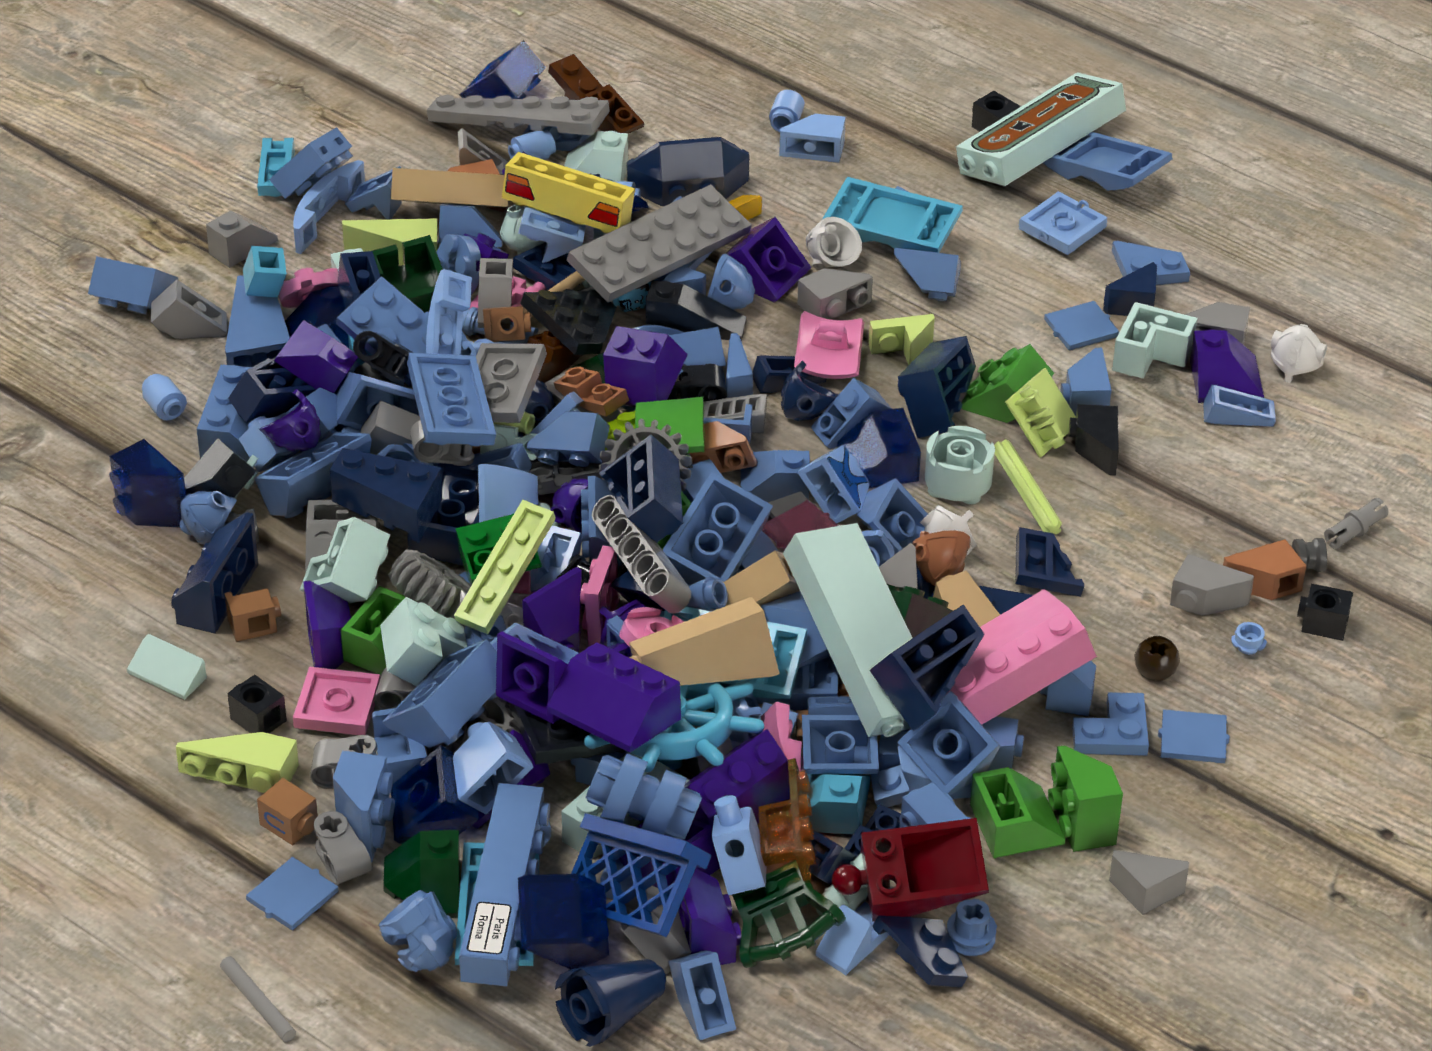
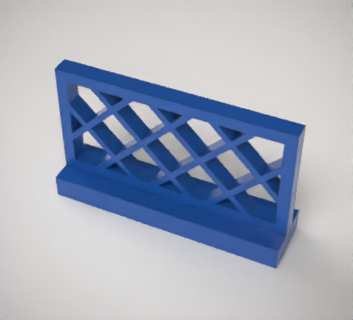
(648, 847)

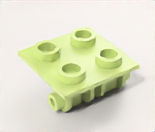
(1041, 412)

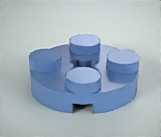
(460, 256)

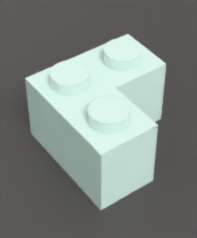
(1152, 335)
(350, 561)
(418, 640)

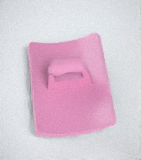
(829, 346)

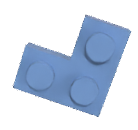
(1120, 733)

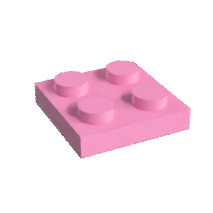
(599, 593)
(336, 701)

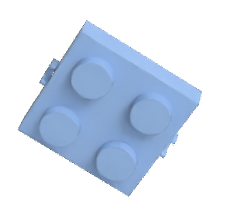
(1063, 222)

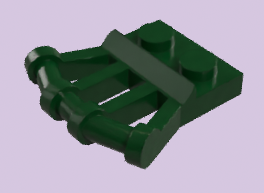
(781, 895)

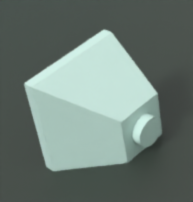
(601, 154)

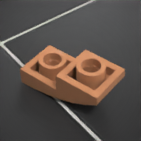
(588, 385)

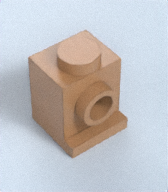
(493, 319)
(252, 614)

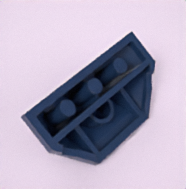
(687, 166)

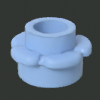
(1249, 638)

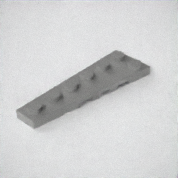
(567, 115)

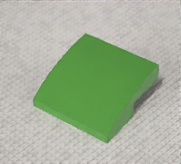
(683, 416)

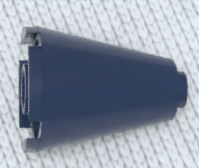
(606, 997)

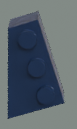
(935, 384)
(267, 391)
(648, 487)
(387, 488)
(927, 666)

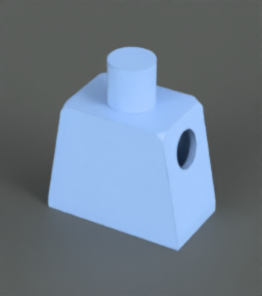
(484, 761)
(738, 846)

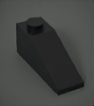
(689, 310)

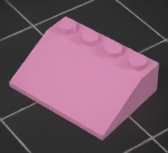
(1022, 655)

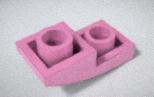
(780, 726)

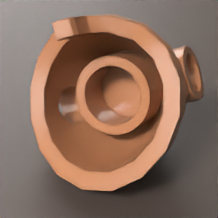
(941, 554)

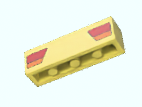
(567, 193)

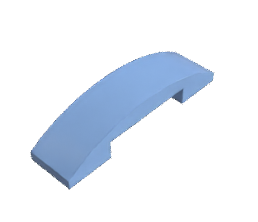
(321, 197)
(446, 310)

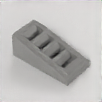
(734, 409)

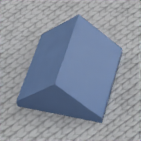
(950, 746)

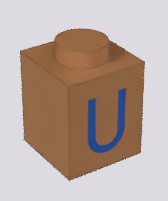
(287, 811)

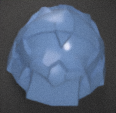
(424, 928)

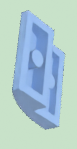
(503, 490)

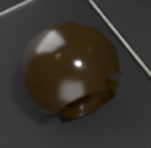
(1157, 658)

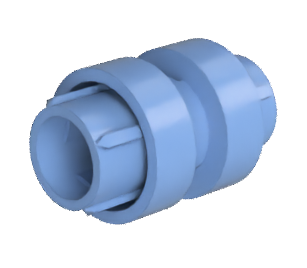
(623, 789)

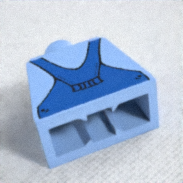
(836, 483)

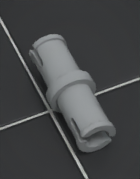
(1356, 523)

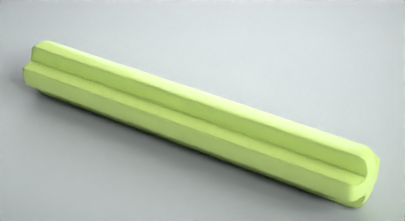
(1027, 487)

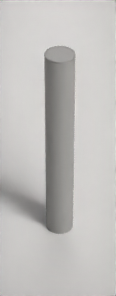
(258, 999)

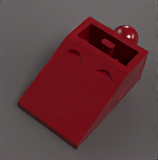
(927, 862)

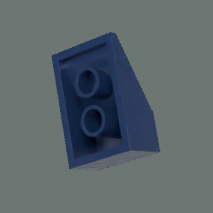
(456, 510)

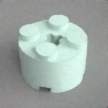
(959, 464)

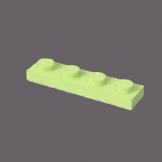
(505, 567)

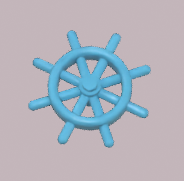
(683, 740)

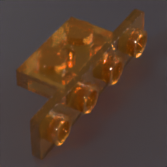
(786, 826)

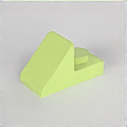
(902, 334)

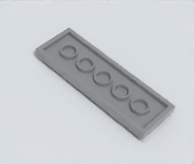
(658, 243)

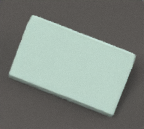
(167, 667)

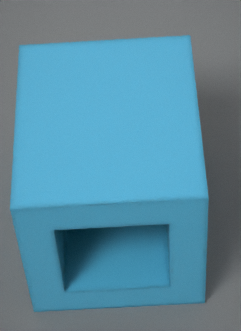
(264, 271)

